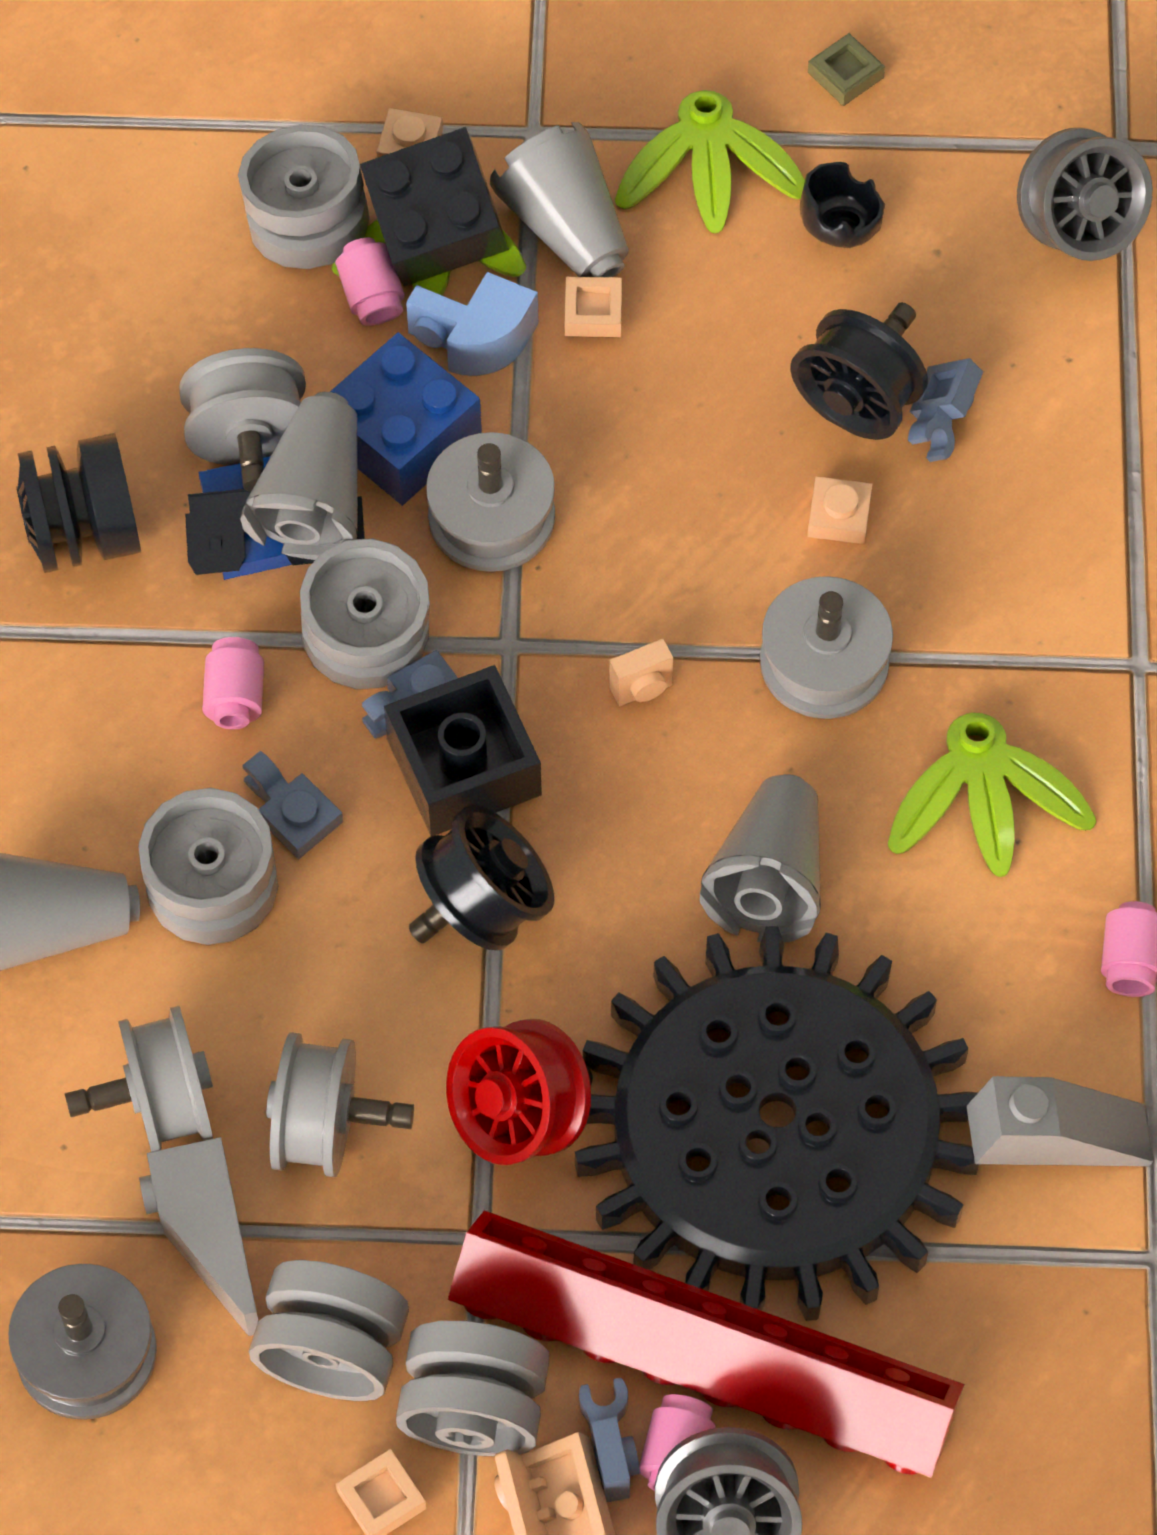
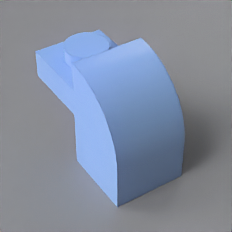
(476, 335)

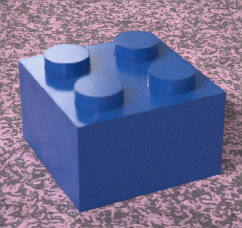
(406, 415)

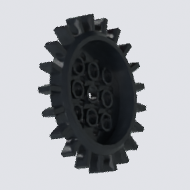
(723, 1210)

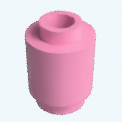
(370, 281)
(233, 683)
(1130, 949)
(669, 1425)

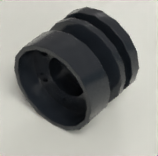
(78, 503)

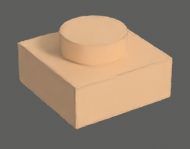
(407, 129)
(593, 306)
(839, 510)
(641, 673)
(381, 1495)

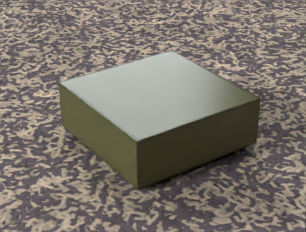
(846, 69)

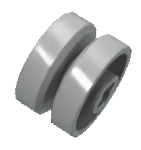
(303, 195)
(364, 612)
(208, 866)
(329, 1330)
(472, 1388)

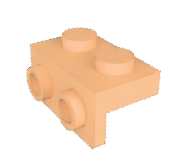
(554, 1489)

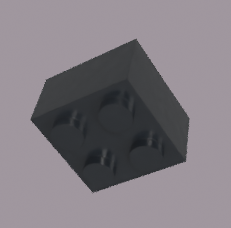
(434, 206)
(463, 748)

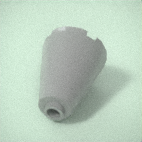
(564, 200)
(309, 482)
(769, 864)
(59, 908)

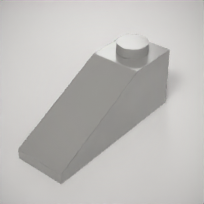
(1056, 1125)
(200, 1219)

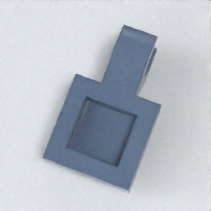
(946, 398)
(412, 679)
(294, 811)
(613, 1455)

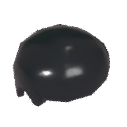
(840, 207)

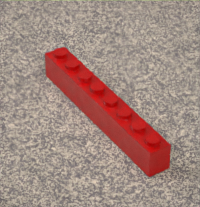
(705, 1343)

